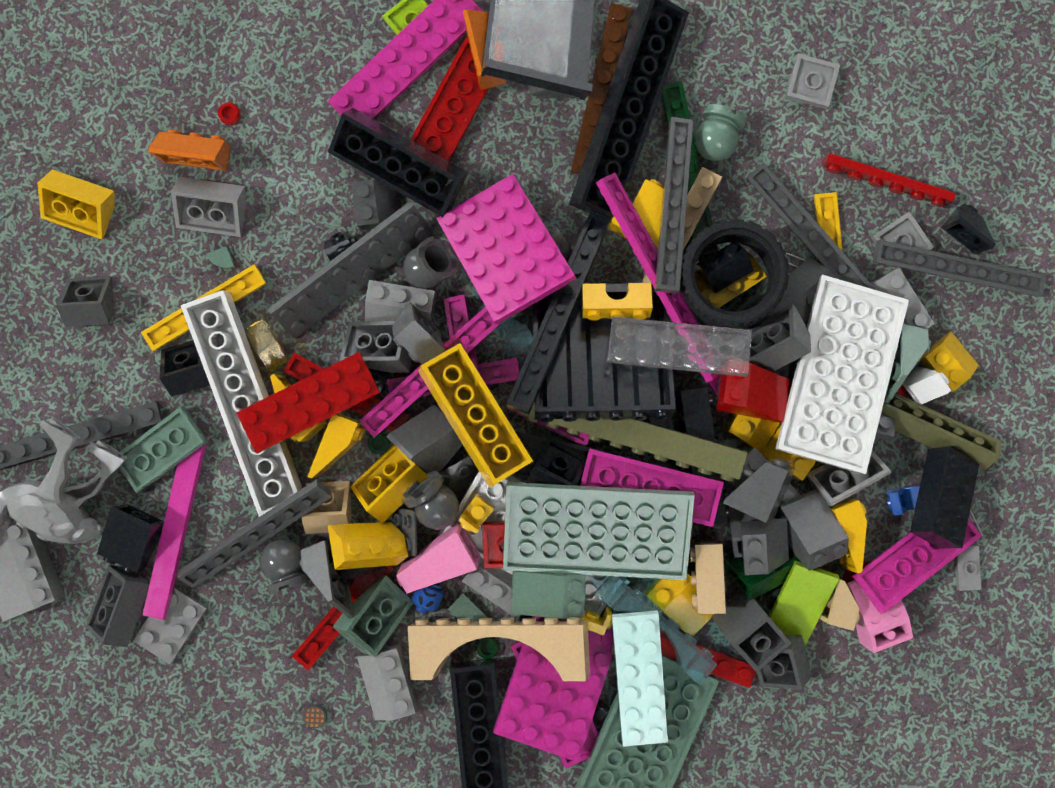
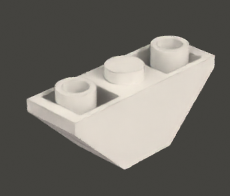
(926, 384)

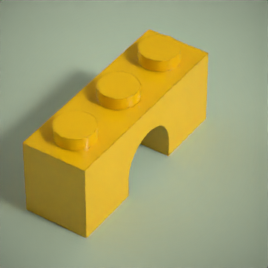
(599, 305)

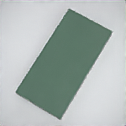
(161, 449)

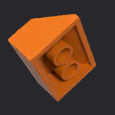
(476, 31)
(191, 150)

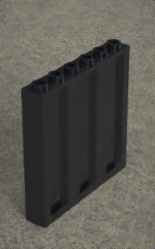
(588, 387)

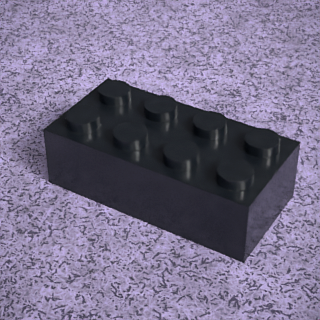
(944, 498)

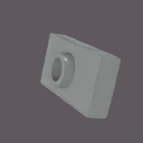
(968, 569)

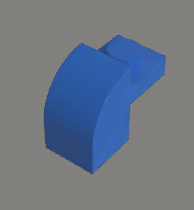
(902, 498)

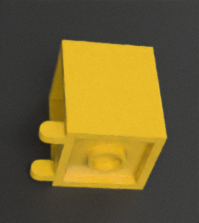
(649, 208)

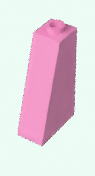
(440, 560)

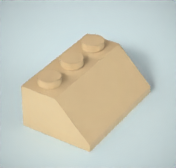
(708, 577)

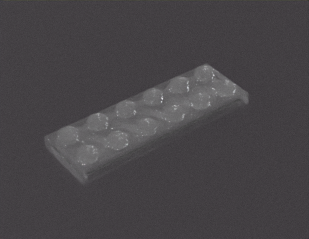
(679, 346)

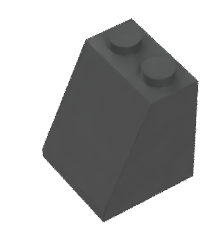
(427, 439)
(763, 490)
(813, 530)
(751, 631)

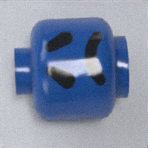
(428, 598)

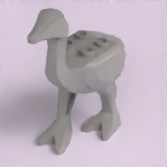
(57, 511)

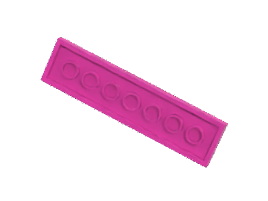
(404, 58)

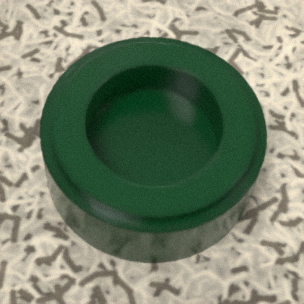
(379, 443)
(487, 647)

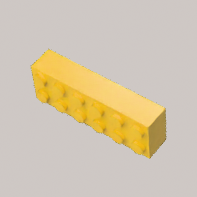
(474, 415)

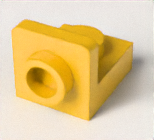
(475, 514)
(596, 623)

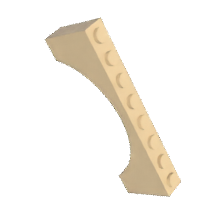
(559, 641)

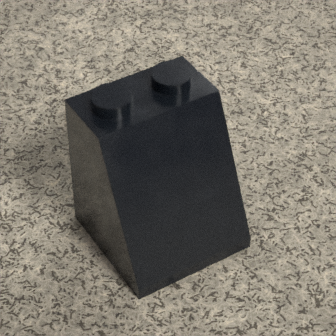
(130, 537)

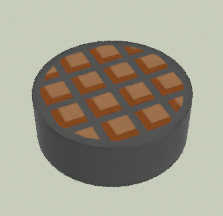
(315, 716)

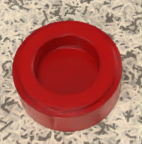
(229, 113)

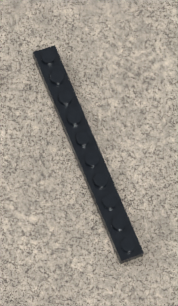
(558, 315)

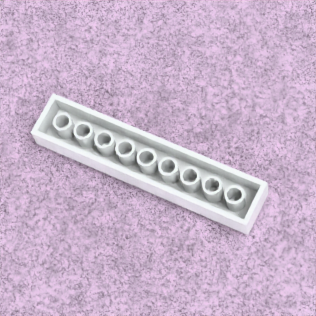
(235, 386)

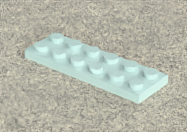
(640, 678)

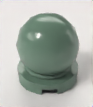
(718, 134)

